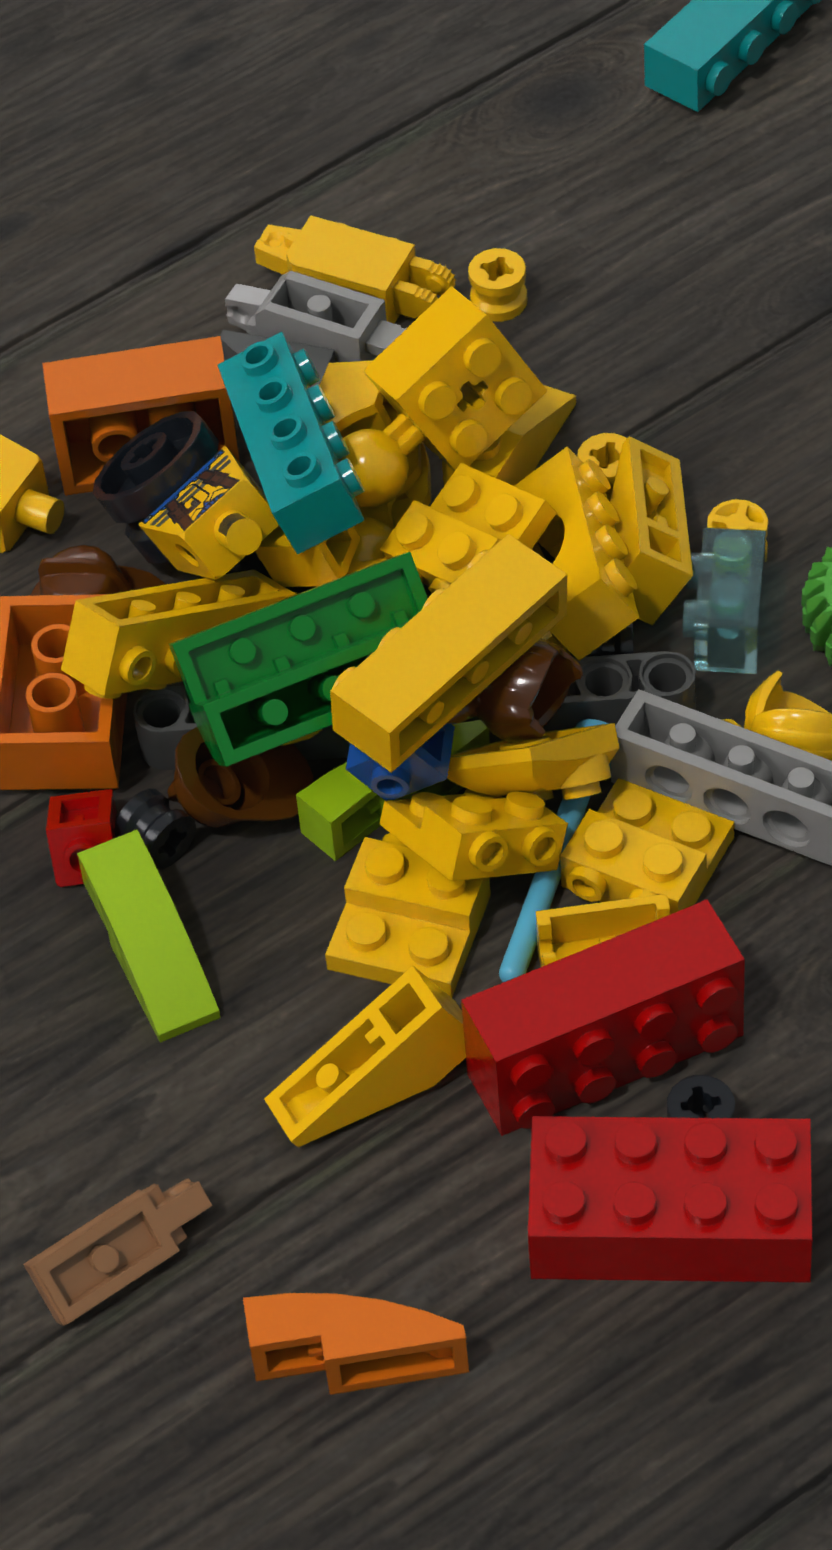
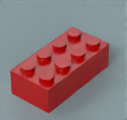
(604, 1017)
(670, 1199)

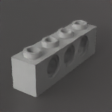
(728, 771)

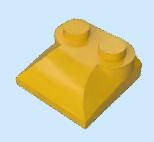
(559, 760)

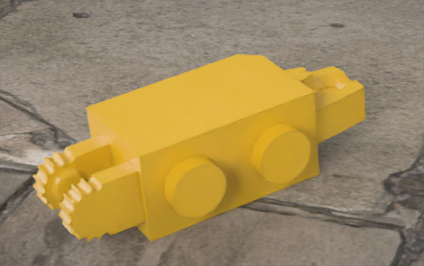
(358, 262)

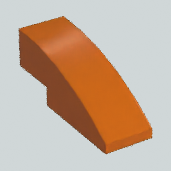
(352, 1338)

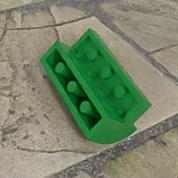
(274, 668)

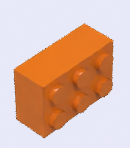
(113, 396)
(48, 722)

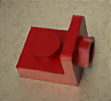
(75, 825)

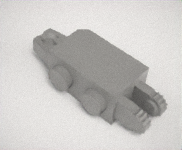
(314, 315)

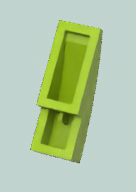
(342, 810)
(148, 935)

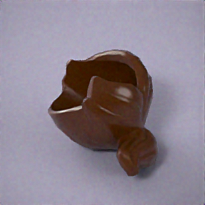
(525, 693)

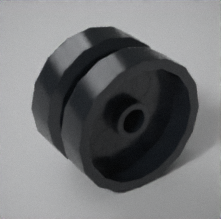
(150, 470)

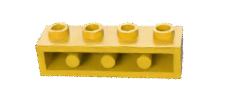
(124, 637)
(448, 652)

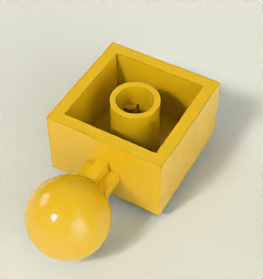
(453, 391)

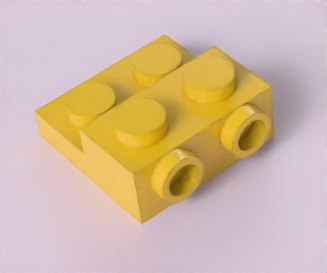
(464, 520)
(478, 833)
(644, 848)
(405, 916)

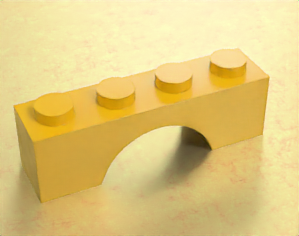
(356, 407)
(587, 549)

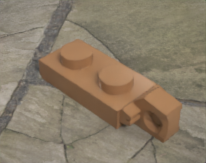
(114, 1248)

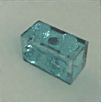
(728, 602)

